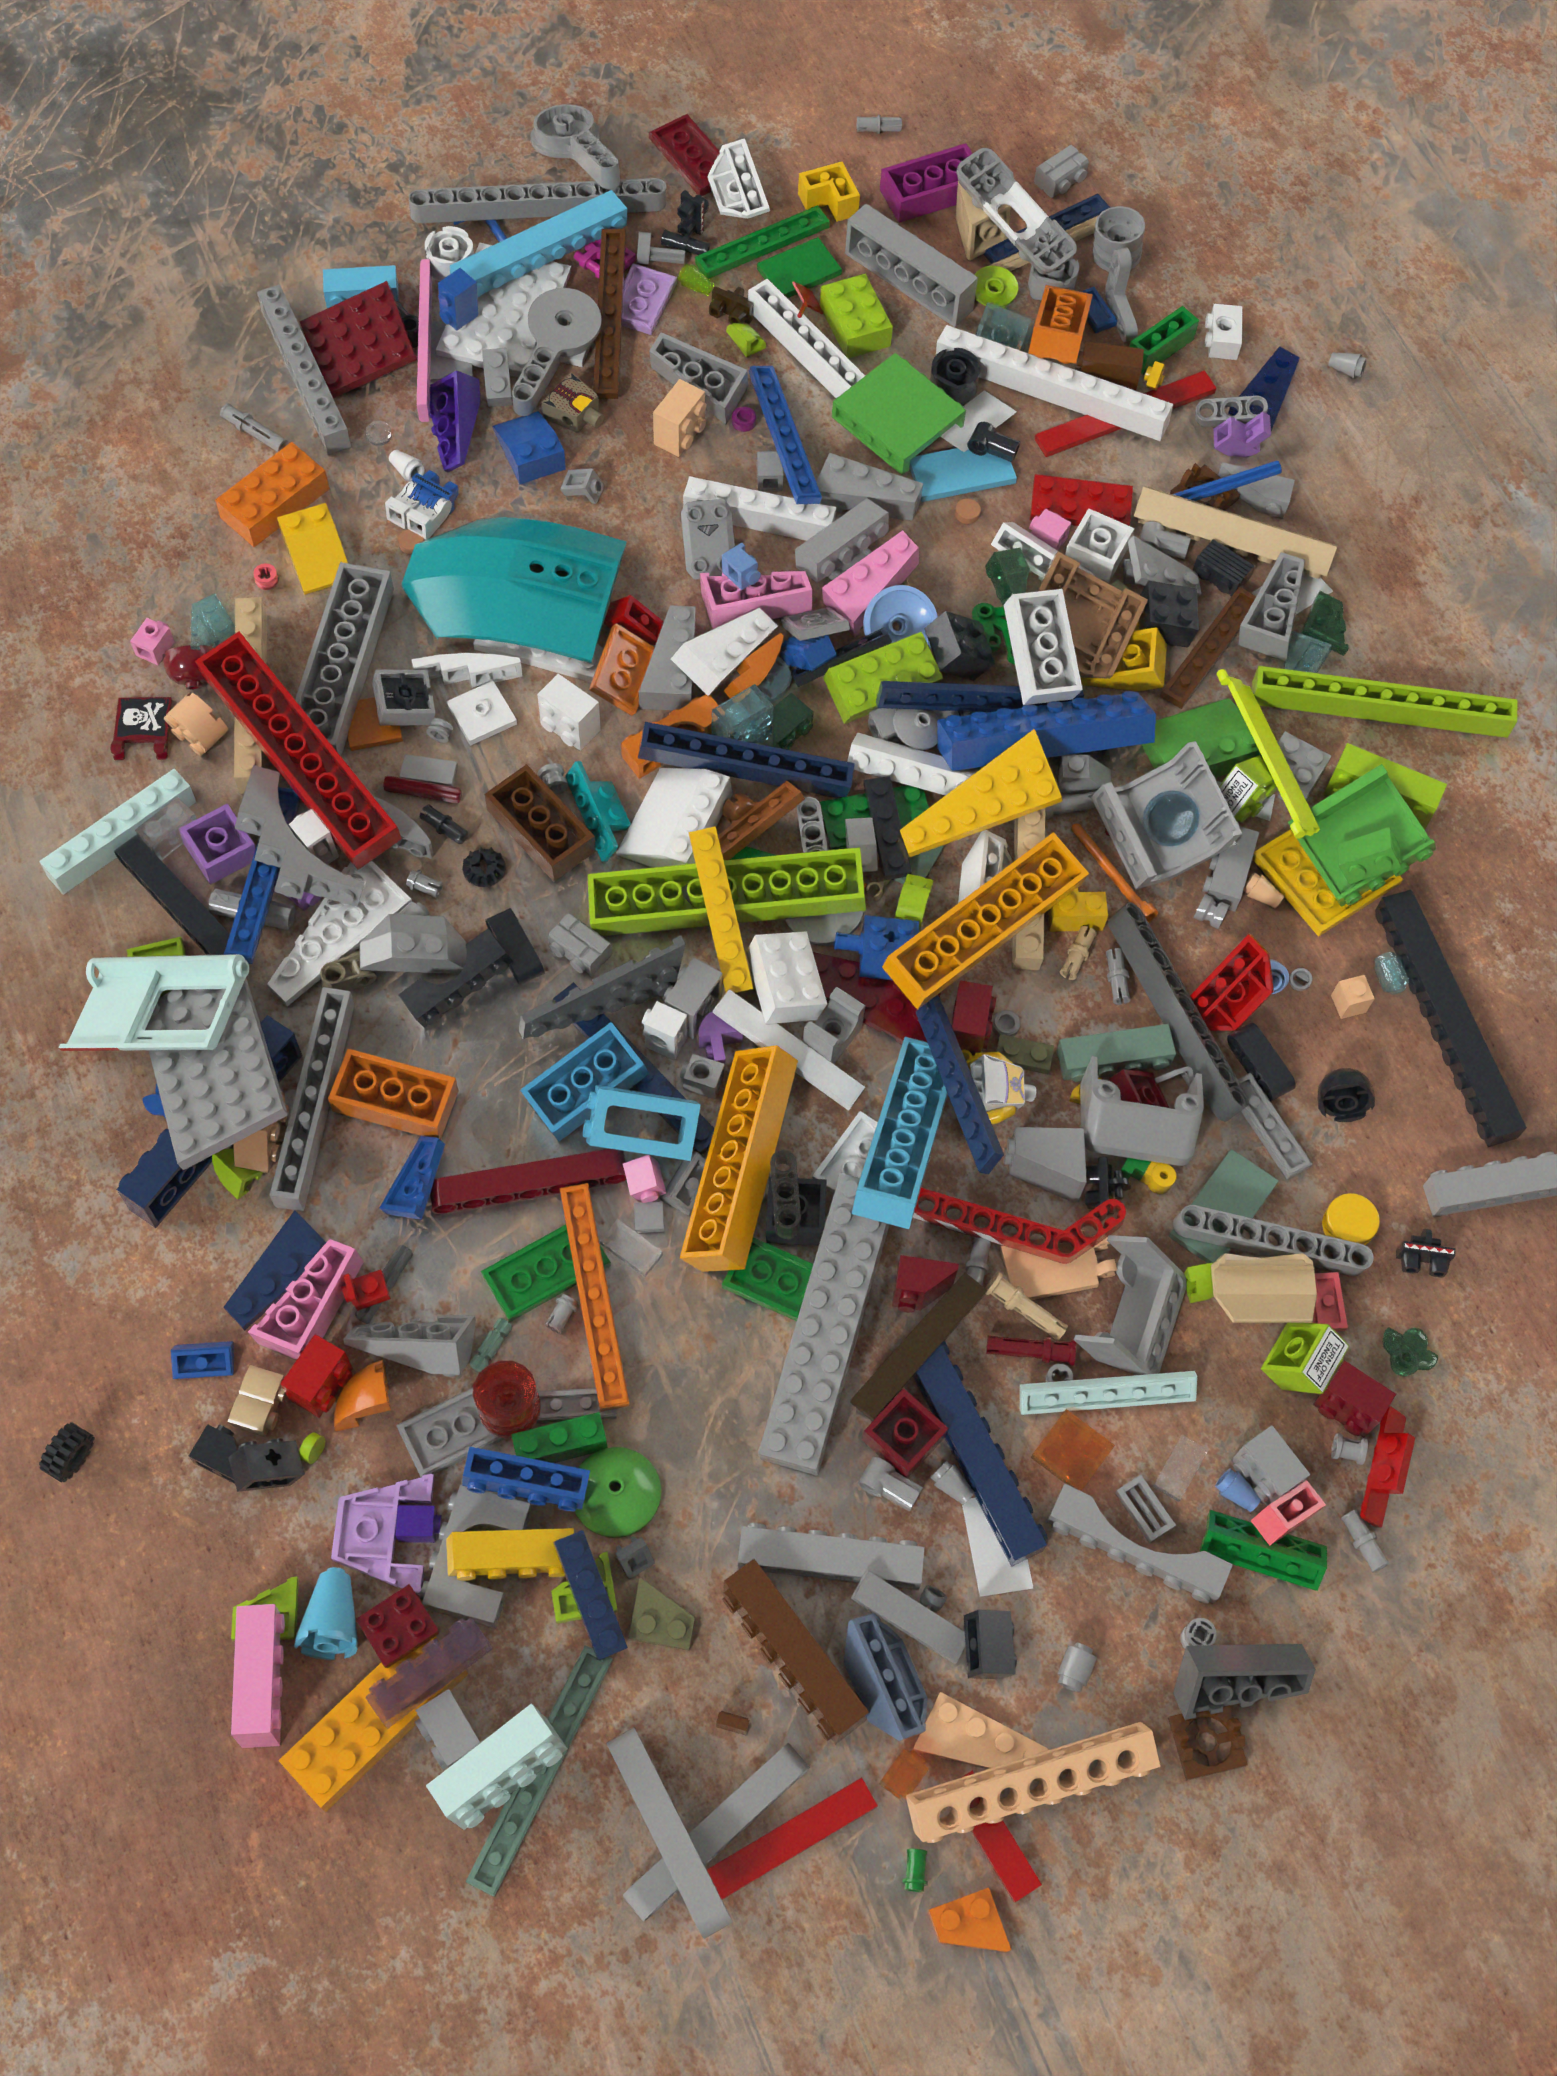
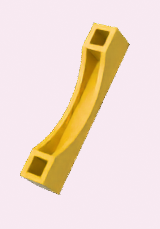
(720, 910)

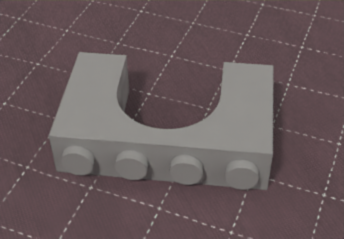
(471, 1513)

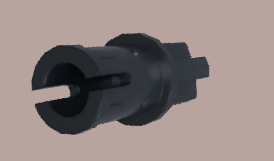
(444, 824)

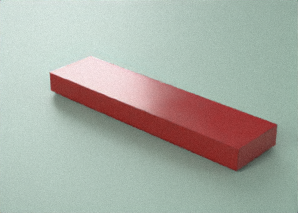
(1005, 1856)

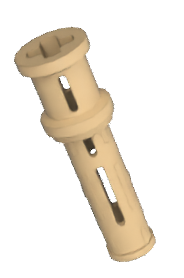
(1014, 1298)

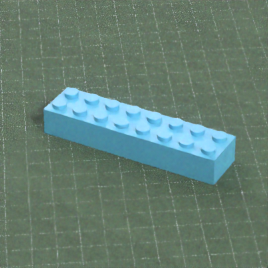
(902, 1138)

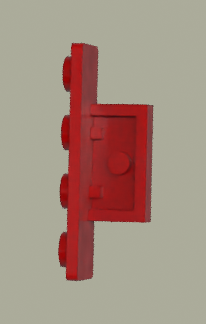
(1388, 1466)

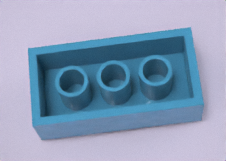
(564, 1089)

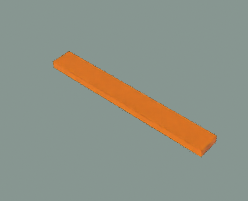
(594, 1297)

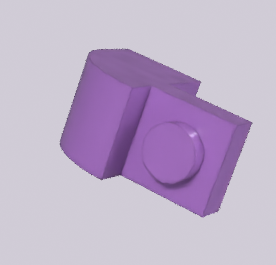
(1242, 439)
(715, 1034)

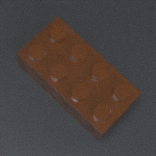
(540, 822)

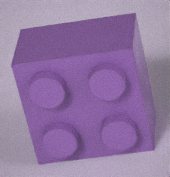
(217, 844)

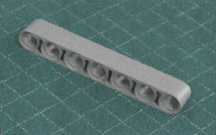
(1259, 1243)
(721, 1826)
(669, 1833)

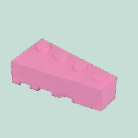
(881, 569)
(774, 594)
(309, 1301)
(257, 1676)

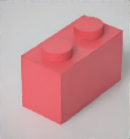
(1288, 1512)

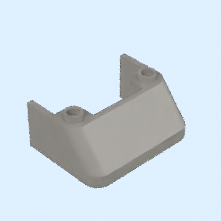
(1138, 1128)
(1145, 1311)

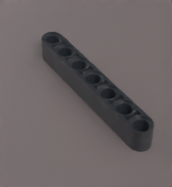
(173, 896)

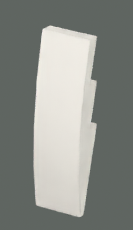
(474, 666)

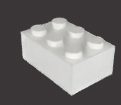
(786, 977)

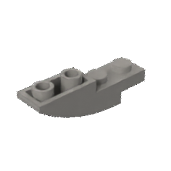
(412, 835)

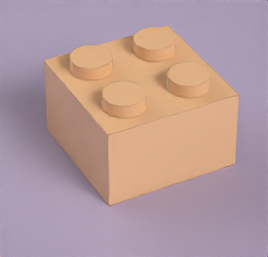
(679, 418)

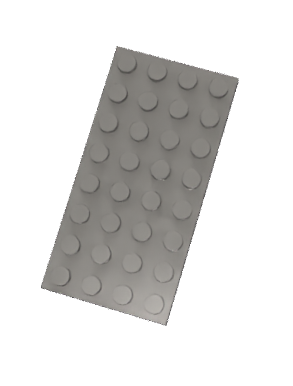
(218, 1092)

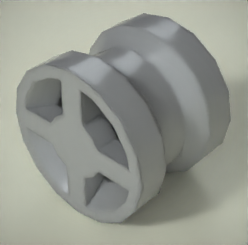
(553, 777)

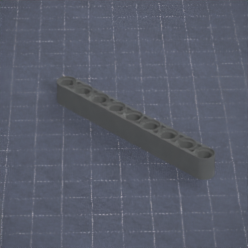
(1178, 1011)

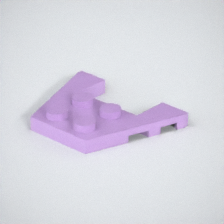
(368, 1528)

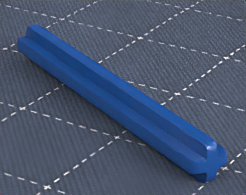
(1232, 481)

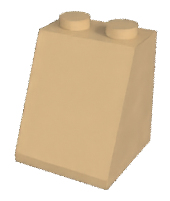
(976, 227)

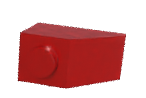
(635, 618)

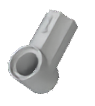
(1165, 541)
(883, 1481)

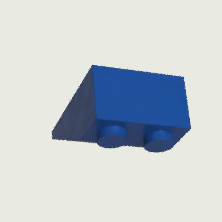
(530, 447)

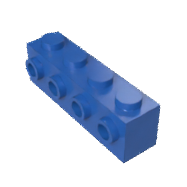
(525, 1478)

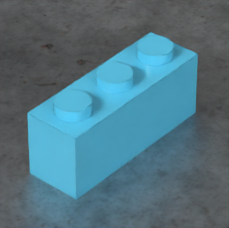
(348, 282)

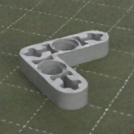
(1116, 297)

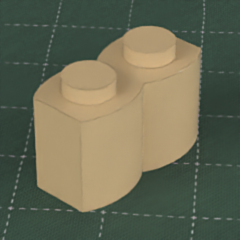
(257, 1401)

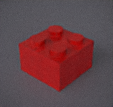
(317, 1376)

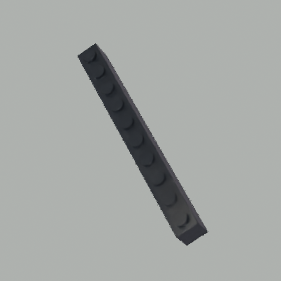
(1450, 1019)

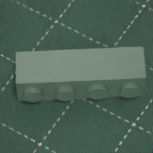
(1117, 1051)

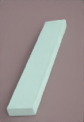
(1108, 1392)

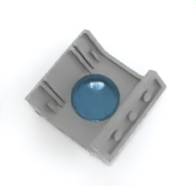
(1168, 818)

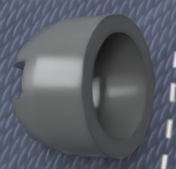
(933, 1597)

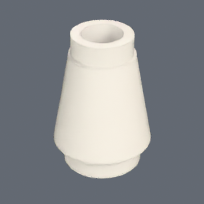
(406, 464)

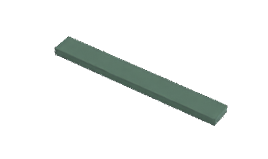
(525, 1801)

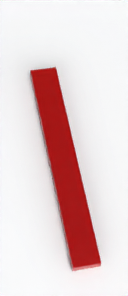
(1089, 428)

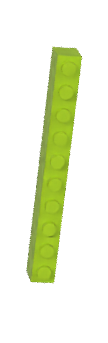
(1384, 701)

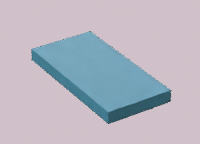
(959, 472)

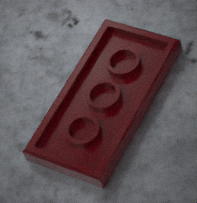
(687, 151)

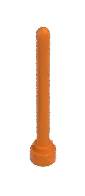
(1147, 909)

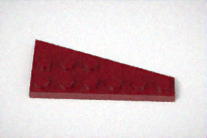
(885, 1004)

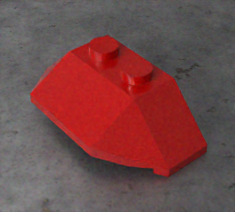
(1235, 987)

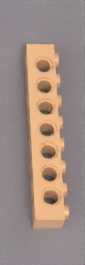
(1018, 1775)

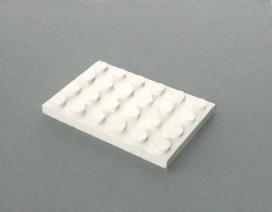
(503, 319)

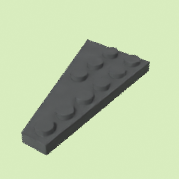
(611, 991)

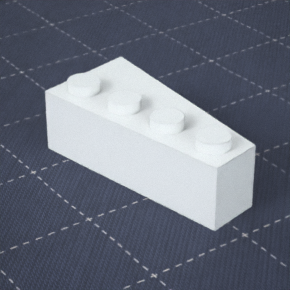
(720, 651)

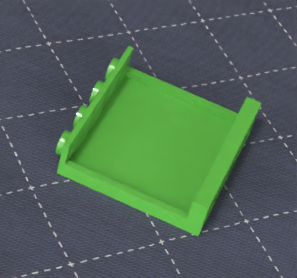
(897, 412)
(1355, 811)

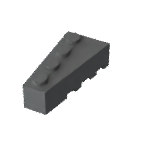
(1240, 1675)

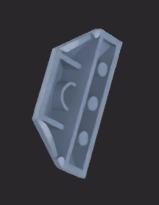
(885, 1678)

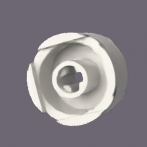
(446, 249)

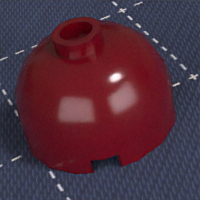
(181, 665)

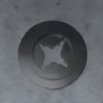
(474, 873)

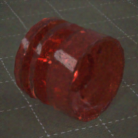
(501, 1385)

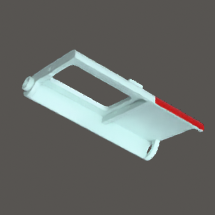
(130, 989)

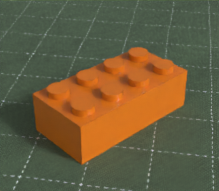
(1060, 324)
(274, 489)
(393, 1094)

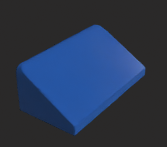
(202, 1360)

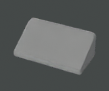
(684, 1184)

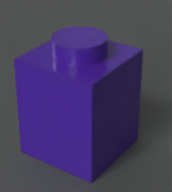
(417, 1524)

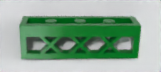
(1255, 1554)

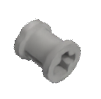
(1349, 1448)

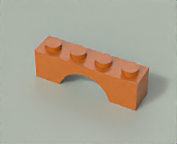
(692, 717)

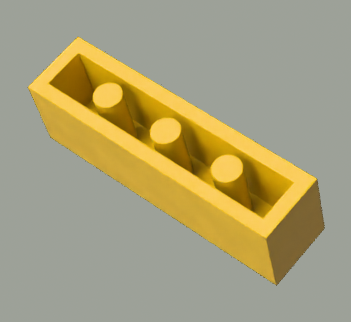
(504, 1553)

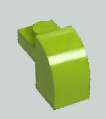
(914, 898)

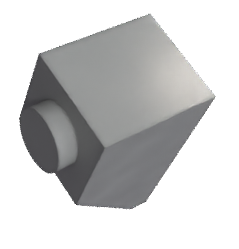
(1081, 774)
(861, 834)

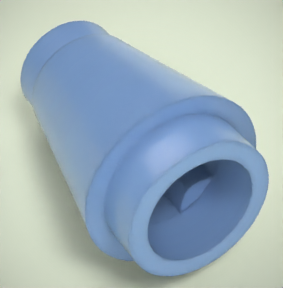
(1237, 1489)

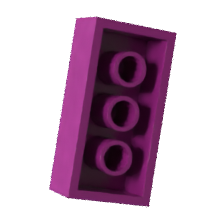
(923, 183)

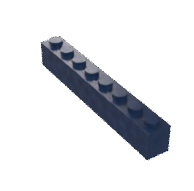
(745, 760)
(980, 1458)

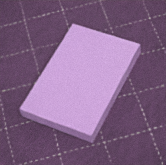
(645, 297)

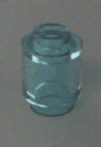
(1391, 973)

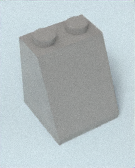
(1049, 1159)

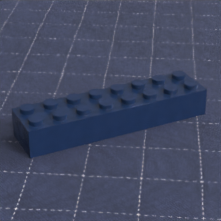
(157, 1179)

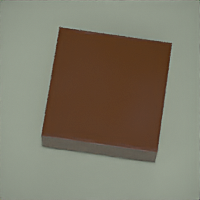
(732, 1723)

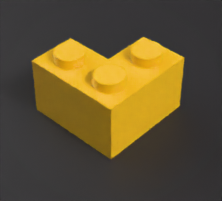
(830, 187)
(1079, 910)

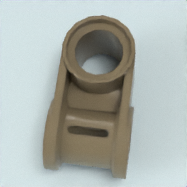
(348, 972)

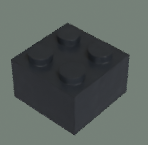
(1172, 611)
(959, 645)
(812, 1208)

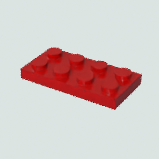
(1074, 496)

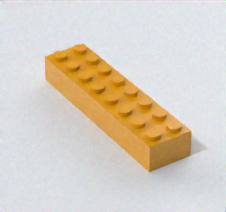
(984, 920)
(739, 1159)

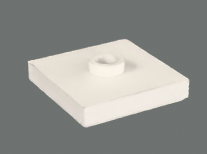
(481, 713)

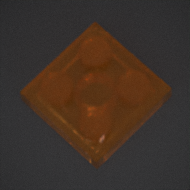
(1072, 1451)

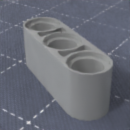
(1219, 405)

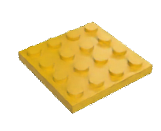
(1303, 886)

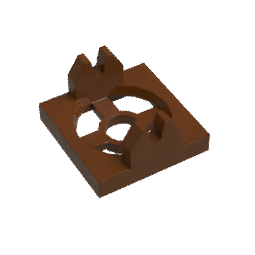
(1205, 473)
(1193, 1769)

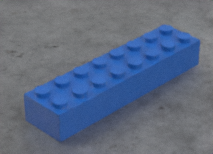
(1060, 727)

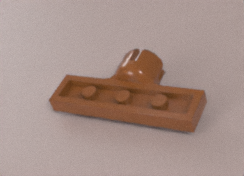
(753, 818)

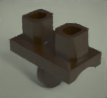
(732, 304)

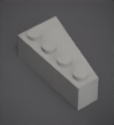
(1272, 614)
(664, 682)

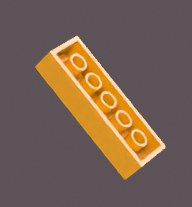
(350, 1740)

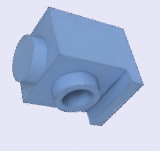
(740, 567)

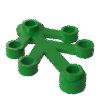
(992, 619)

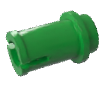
(915, 1870)

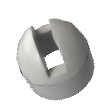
(1304, 976)

